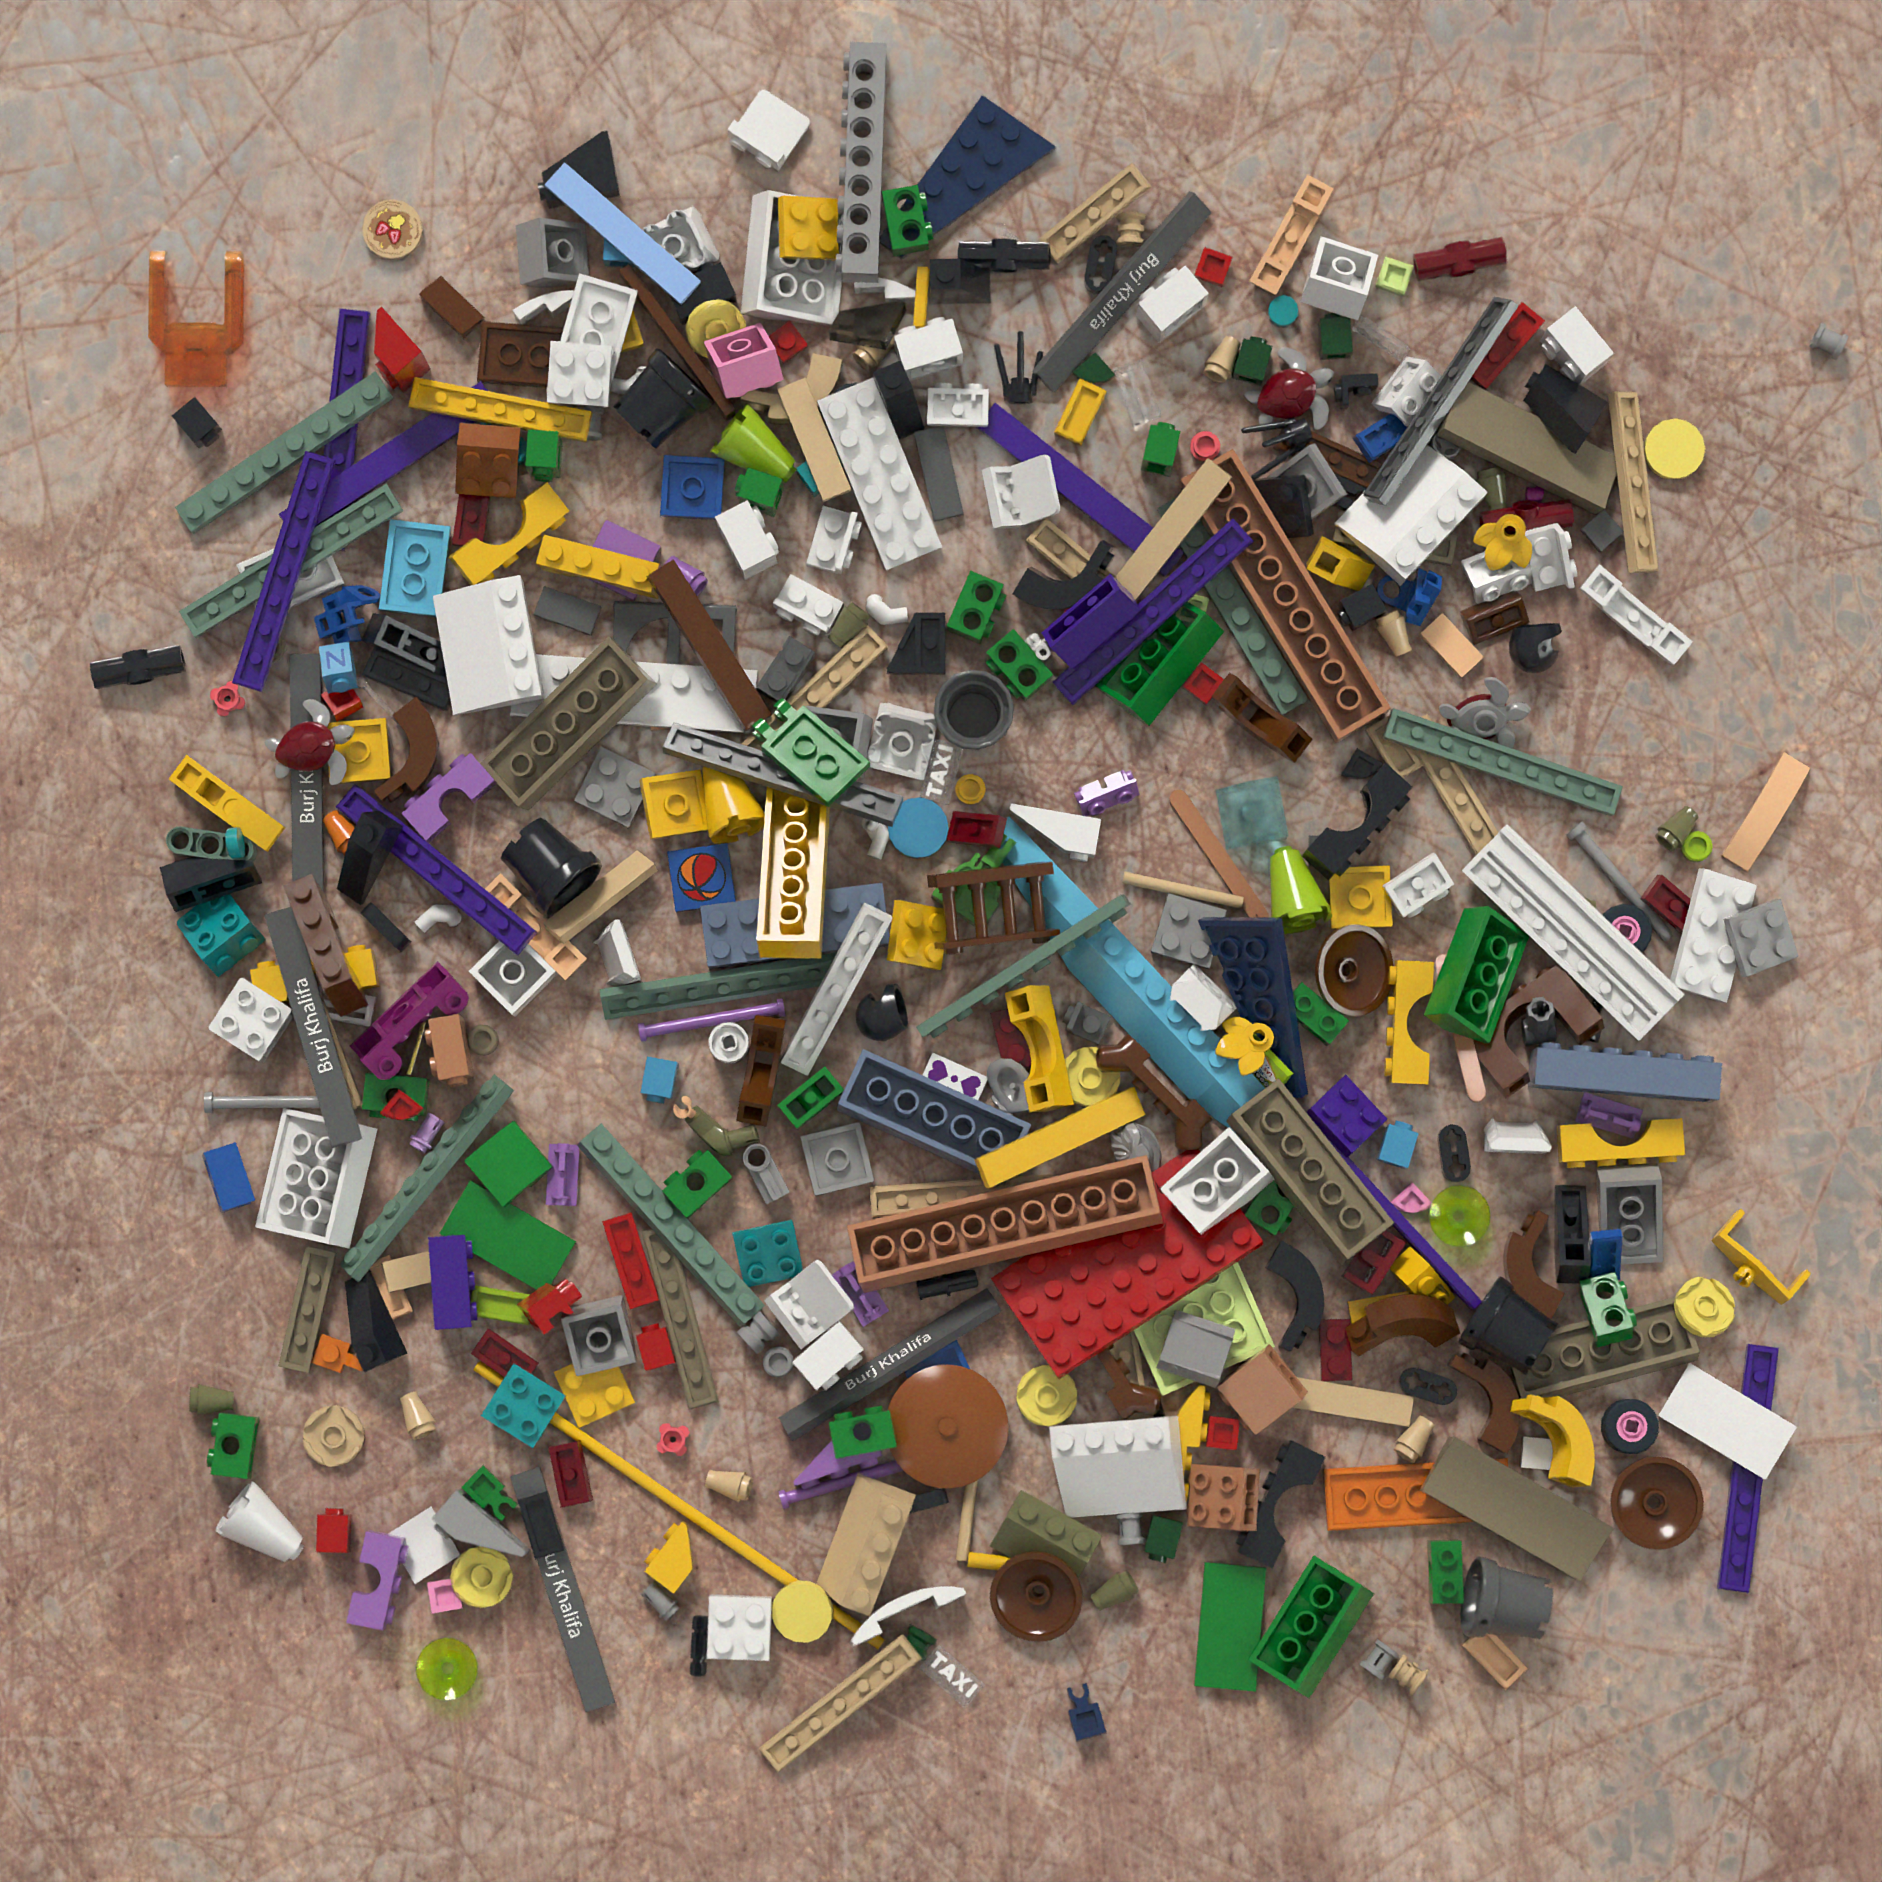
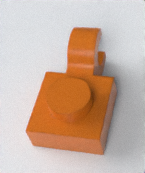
(335, 1354)

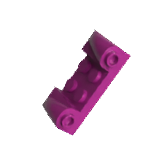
(414, 1006)

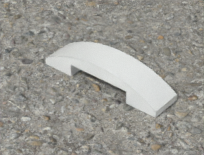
(1634, 616)
(939, 1596)

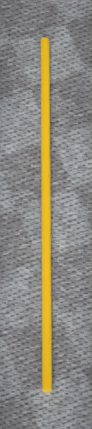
(678, 1504)

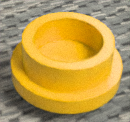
(970, 789)

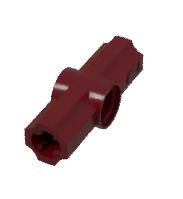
(1459, 259)
(1533, 514)

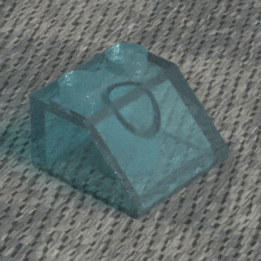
(1252, 813)

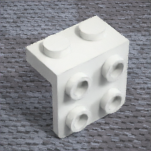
(768, 130)
(1021, 492)
(809, 1303)

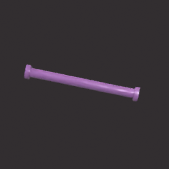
(710, 1020)
(837, 1483)

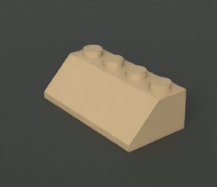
(865, 1543)

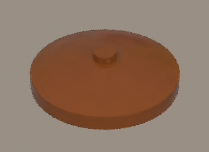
(948, 1426)

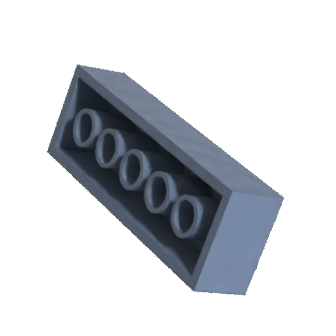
(733, 926)
(1625, 1074)
(926, 1112)

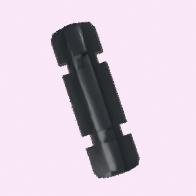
(699, 1639)

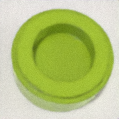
(1697, 846)

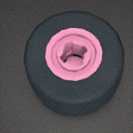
(1637, 923)
(1620, 1431)

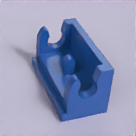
(228, 1177)

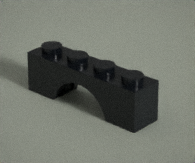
(1381, 795)
(1295, 1467)

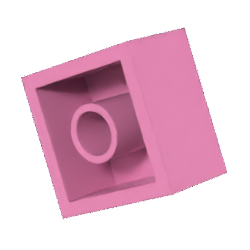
(743, 361)

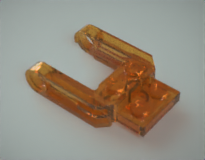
(196, 350)

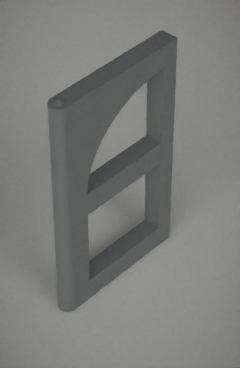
(633, 616)

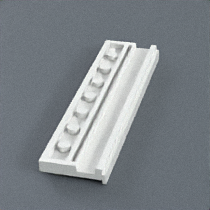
(681, 696)
(1573, 932)

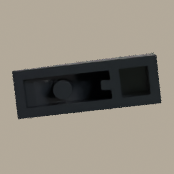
(405, 643)
(366, 854)
(205, 879)
(1571, 1234)
(371, 1325)

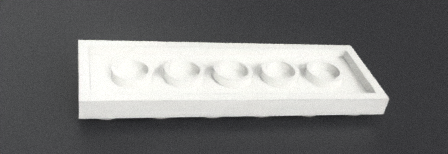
(879, 473)

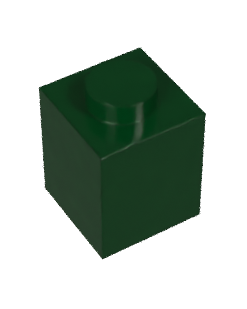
(1335, 337)
(1252, 361)
(1162, 1538)

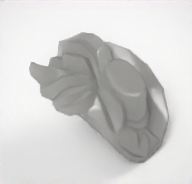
(1007, 1085)
(1136, 1141)

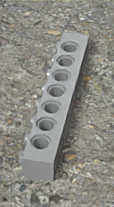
(867, 58)

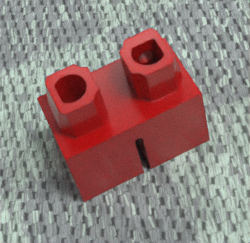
(547, 1302)

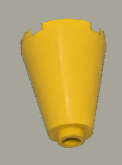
(730, 807)

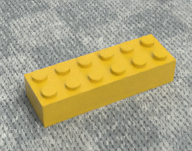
(792, 877)

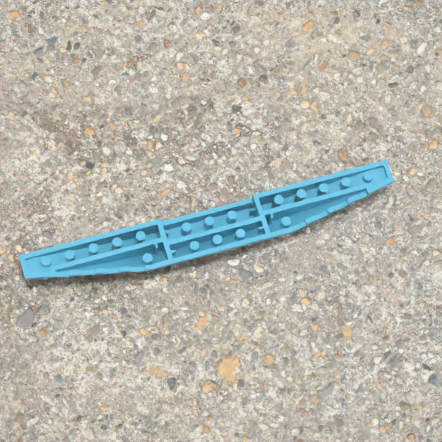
(1136, 993)

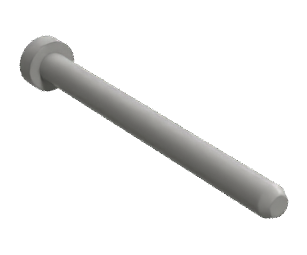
(1618, 879)
(227, 1102)

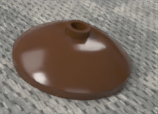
(1365, 972)
(1678, 1507)
(1034, 1614)

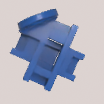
(1414, 596)
(346, 602)

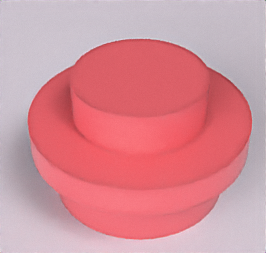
(1205, 446)

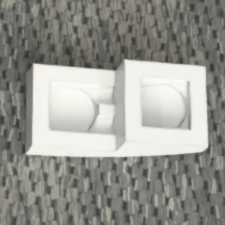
(893, 290)
(554, 302)

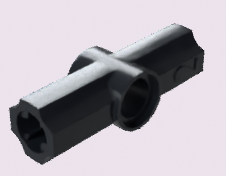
(1006, 255)
(137, 667)

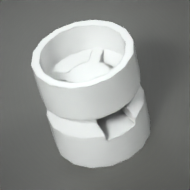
(729, 1043)

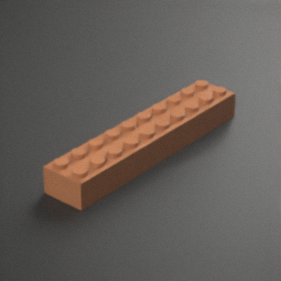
(1294, 608)
(1004, 1224)

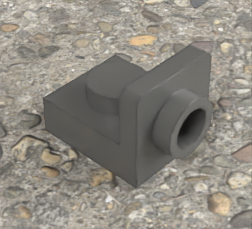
(1086, 1022)

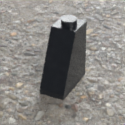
(593, 163)
(958, 282)
(899, 399)
(1563, 406)

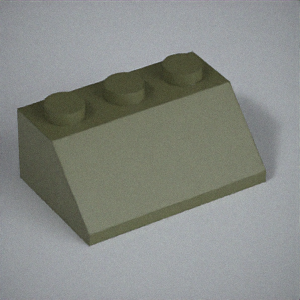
(1041, 1528)

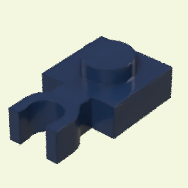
(1086, 1718)

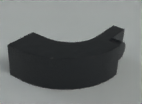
(1050, 593)
(1308, 1288)

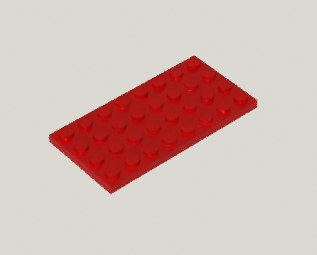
(1103, 1288)

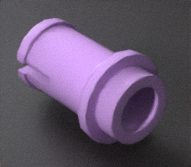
(426, 1133)

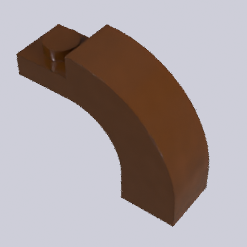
(1260, 720)
(422, 754)
(761, 1070)
(1520, 1269)
(1402, 1316)
(1501, 1424)

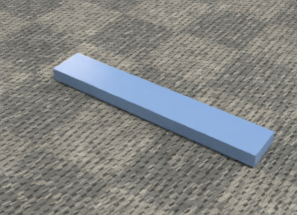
(622, 233)

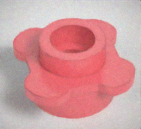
(219, 695)
(678, 1446)

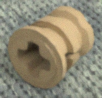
(1130, 229)
(1408, 1674)

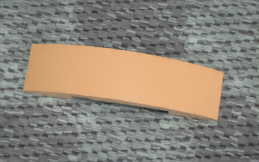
(1291, 235)
(1766, 812)
(561, 957)

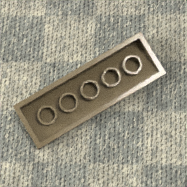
(1528, 448)
(567, 724)
(1310, 1171)
(1575, 1363)
(1515, 1508)

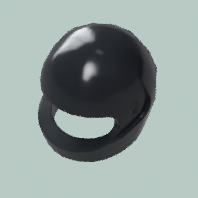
(1532, 648)
(882, 1018)

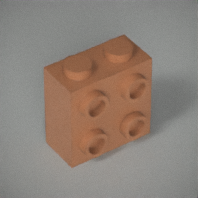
(451, 1051)
(1261, 1390)
(1223, 1497)

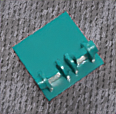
(768, 1253)
(523, 1405)

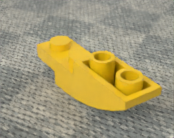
(226, 803)
(1191, 1425)

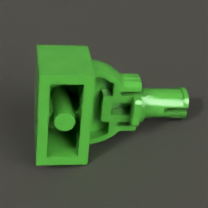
(963, 896)

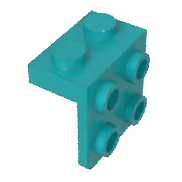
(220, 933)

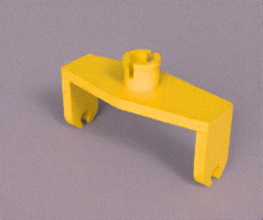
(1751, 1267)

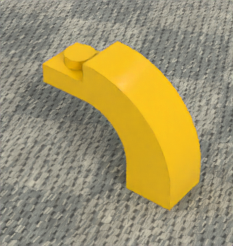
(1570, 1438)

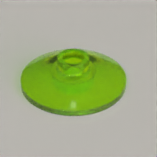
(1475, 1212)
(430, 1671)

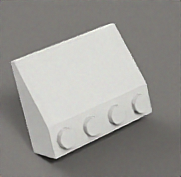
(785, 287)
(1417, 517)
(488, 646)
(310, 1184)
(1119, 1466)

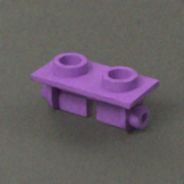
(1095, 800)
(1609, 1115)
(563, 1177)
(866, 1305)

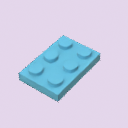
(414, 567)

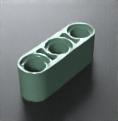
(197, 842)

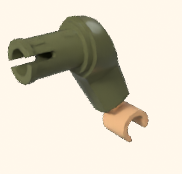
(713, 1133)

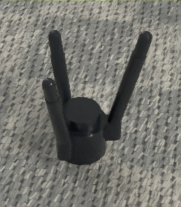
(1020, 389)
(1295, 434)

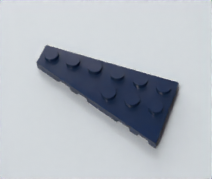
(974, 165)
(1260, 983)

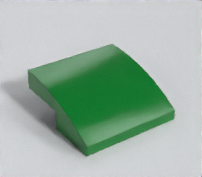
(508, 1163)

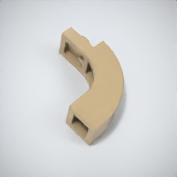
(822, 381)

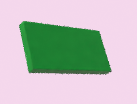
(508, 1237)
(1229, 1626)

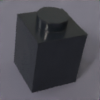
(197, 423)
(1361, 608)

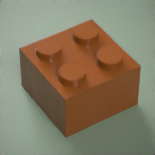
(487, 460)

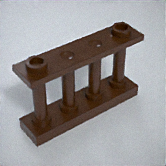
(976, 881)

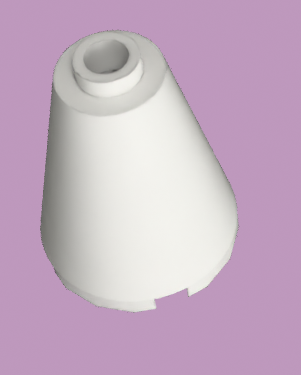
(260, 1525)

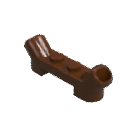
(1129, 1057)
(1128, 1396)

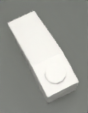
(1066, 831)

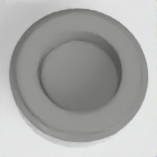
(778, 1361)

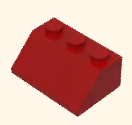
(397, 354)

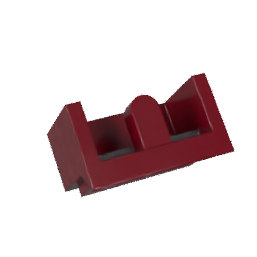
(1373, 1262)

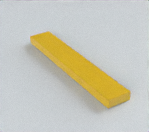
(499, 409)
(1059, 1137)

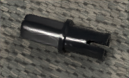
(947, 1284)

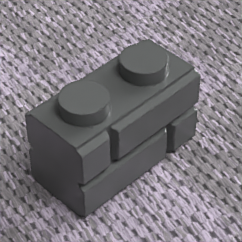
(786, 670)

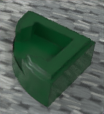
(1094, 370)

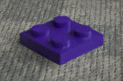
(1346, 1116)

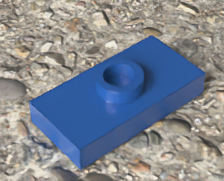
(1380, 437)
(1605, 1252)

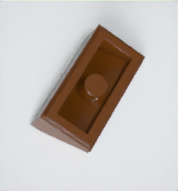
(451, 306)
(1495, 617)

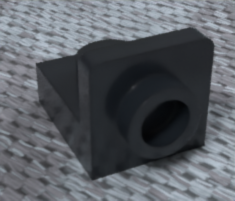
(1358, 384)

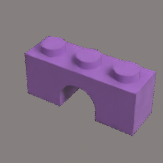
(426, 811)
(386, 1554)

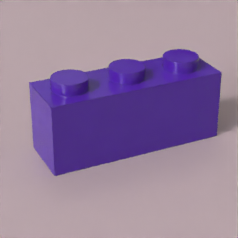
(1091, 621)
(451, 1282)

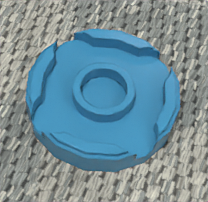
(919, 828)

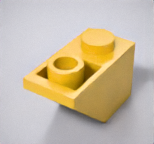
(1339, 565)
(1419, 1277)
(674, 1560)

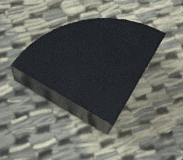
(1361, 766)

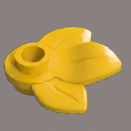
(1503, 547)
(1242, 1046)

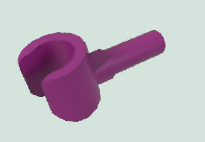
(1534, 493)

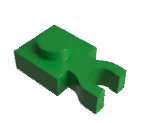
(486, 1489)

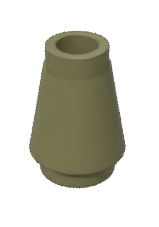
(1495, 484)
(849, 624)
(1676, 829)
(209, 1400)
(1115, 1591)

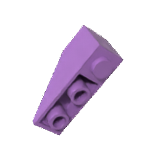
(827, 1464)

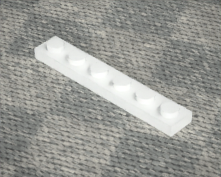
(836, 989)

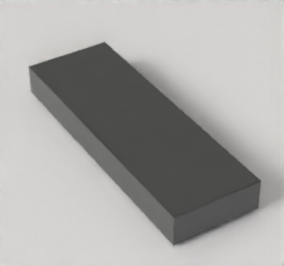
(938, 473)

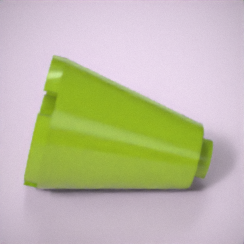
(753, 445)
(1295, 892)

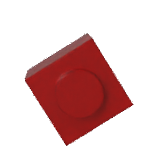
(655, 1347)
(333, 1531)

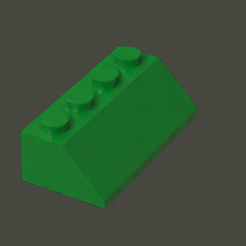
(1161, 664)
(1476, 974)
(1311, 1626)

